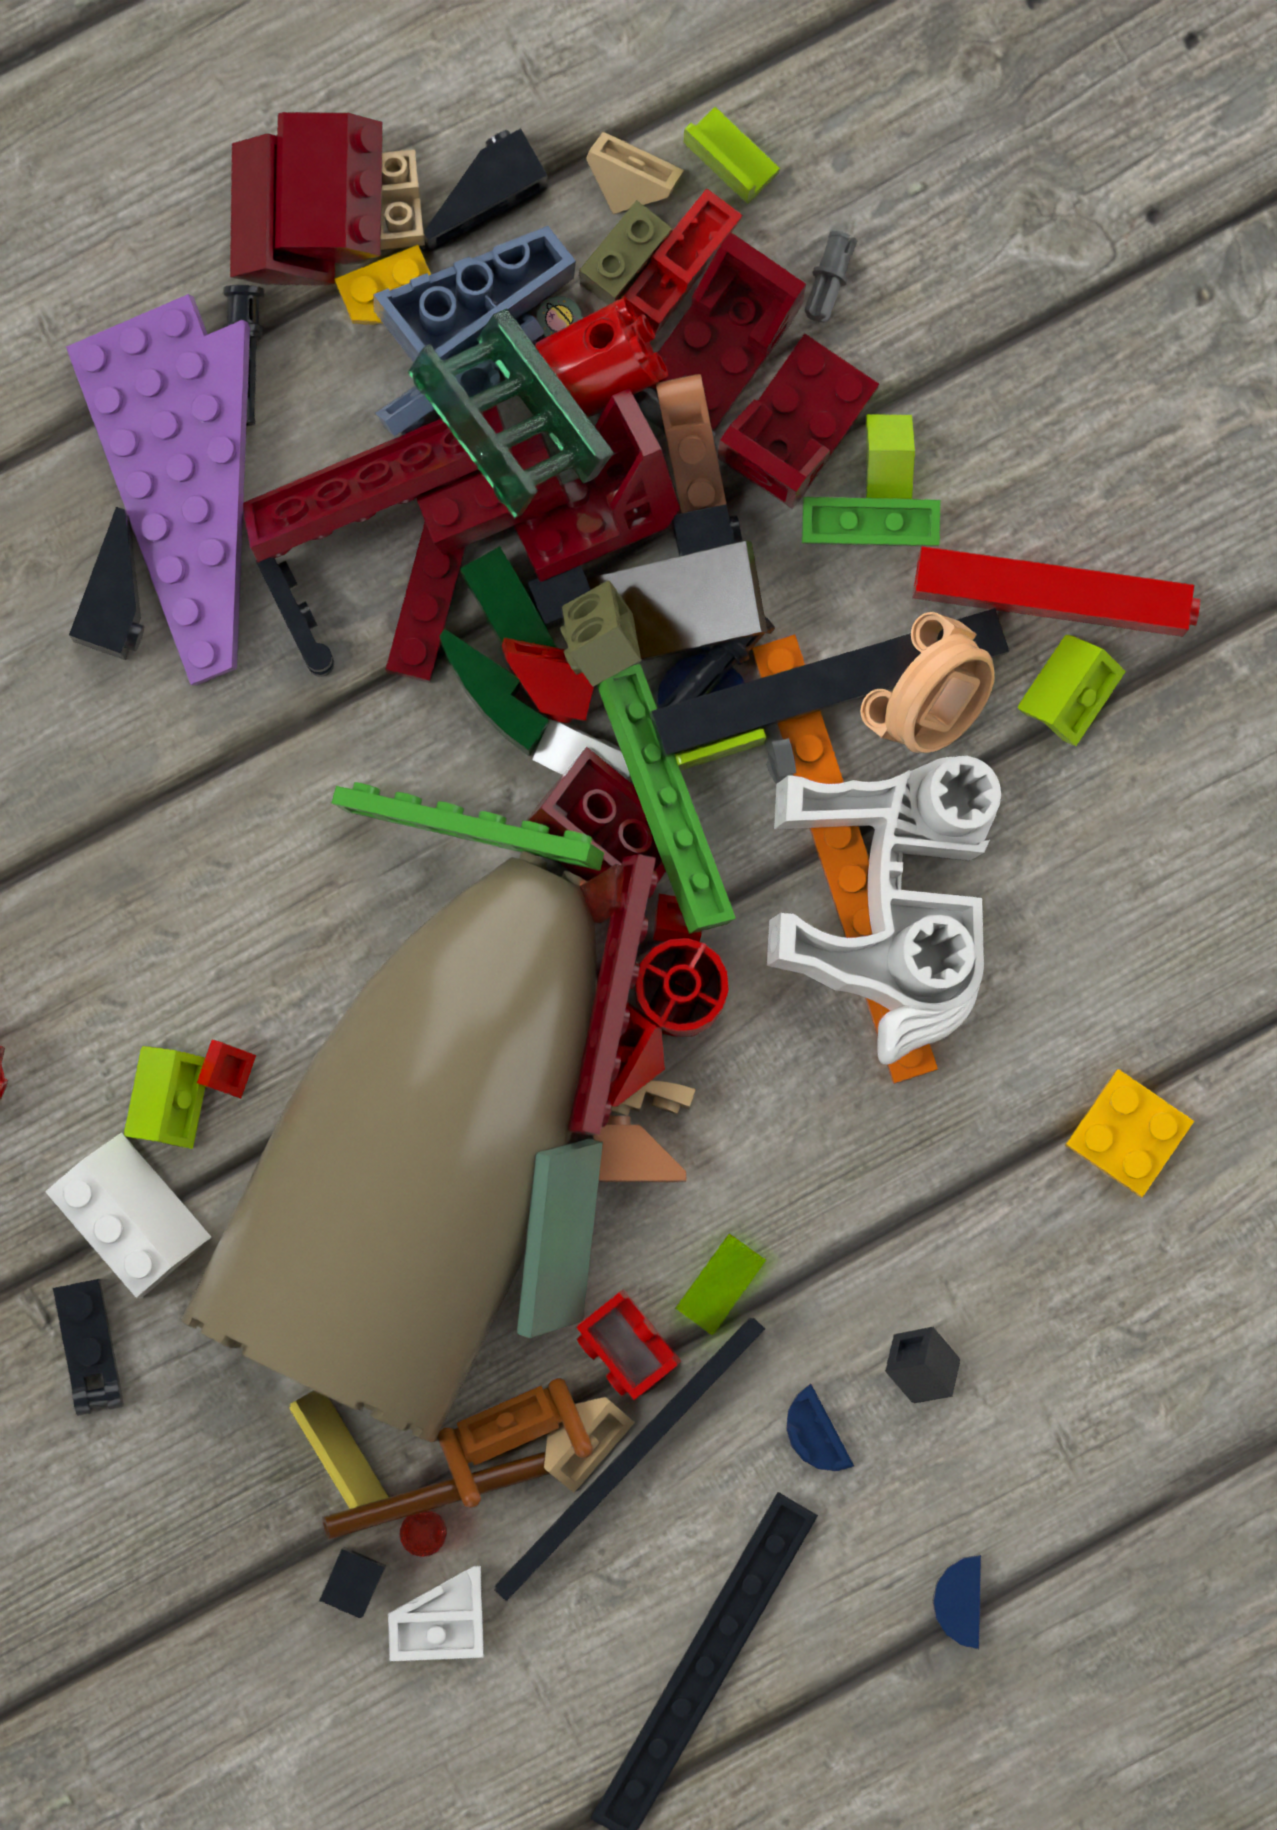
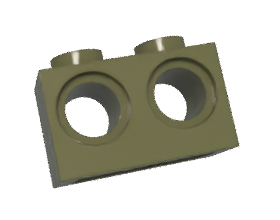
(624, 254)
(599, 634)

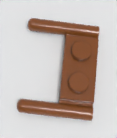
(508, 1427)

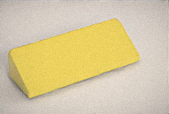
(337, 1449)

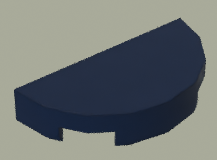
(814, 1434)
(958, 1601)

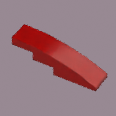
(682, 259)

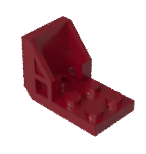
(732, 323)
(797, 421)
(614, 509)

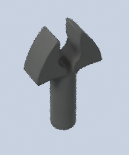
(780, 754)

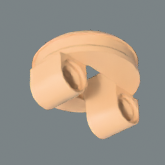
(906, 711)

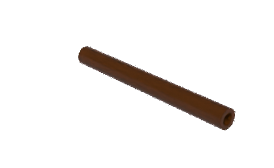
(431, 1496)

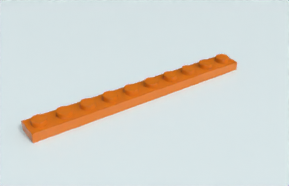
(838, 848)

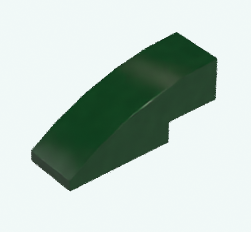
(504, 599)
(494, 693)

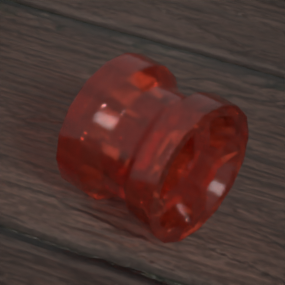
(417, 1537)

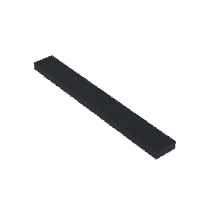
(802, 689)
(628, 1458)
(704, 1665)

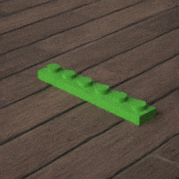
(666, 803)
(486, 829)

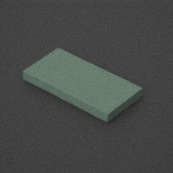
(559, 1237)

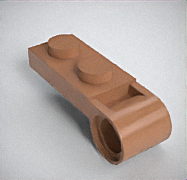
(691, 443)

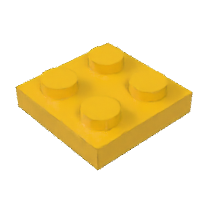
(1129, 1133)

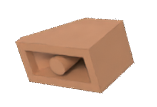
(634, 1155)

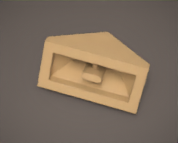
(630, 173)
(605, 1428)

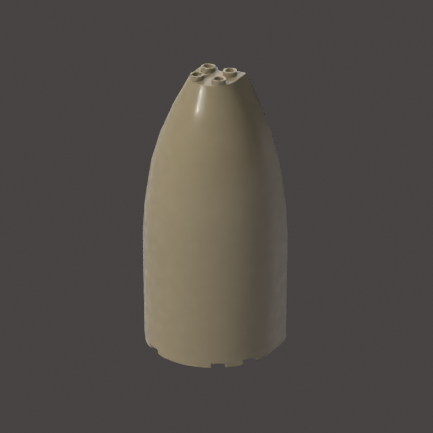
(411, 1155)

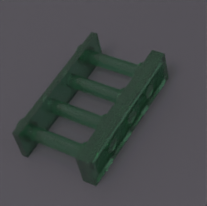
(542, 393)

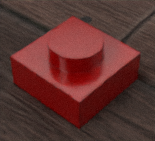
(670, 922)
(226, 1069)

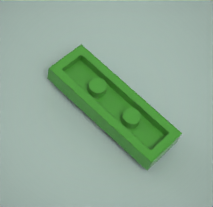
(871, 521)

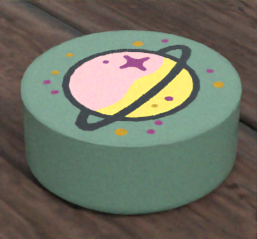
(557, 314)

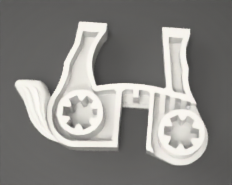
(923, 945)

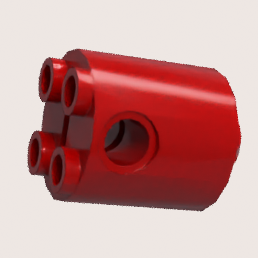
(604, 355)
(692, 968)

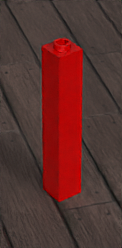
(1055, 591)

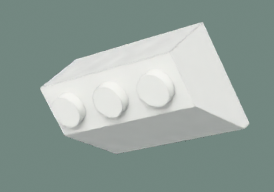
(128, 1215)

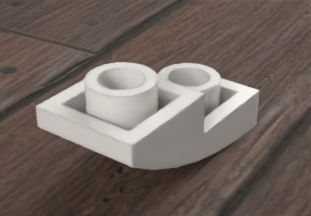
(564, 743)

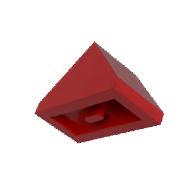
(640, 1057)

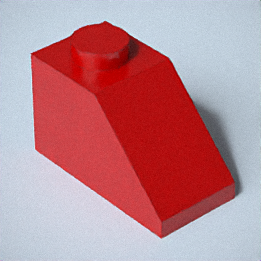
(549, 680)

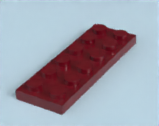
(358, 487)

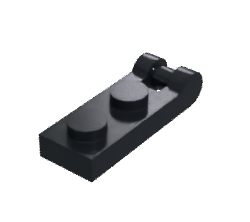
(296, 616)
(88, 1345)

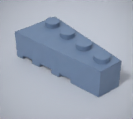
(457, 302)

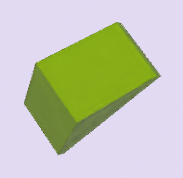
(889, 456)

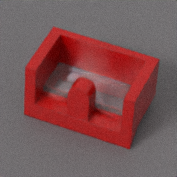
(627, 1345)

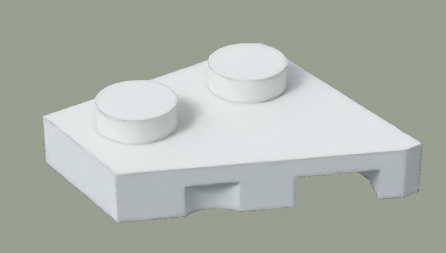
(440, 1622)

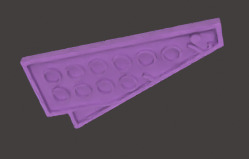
(176, 443)

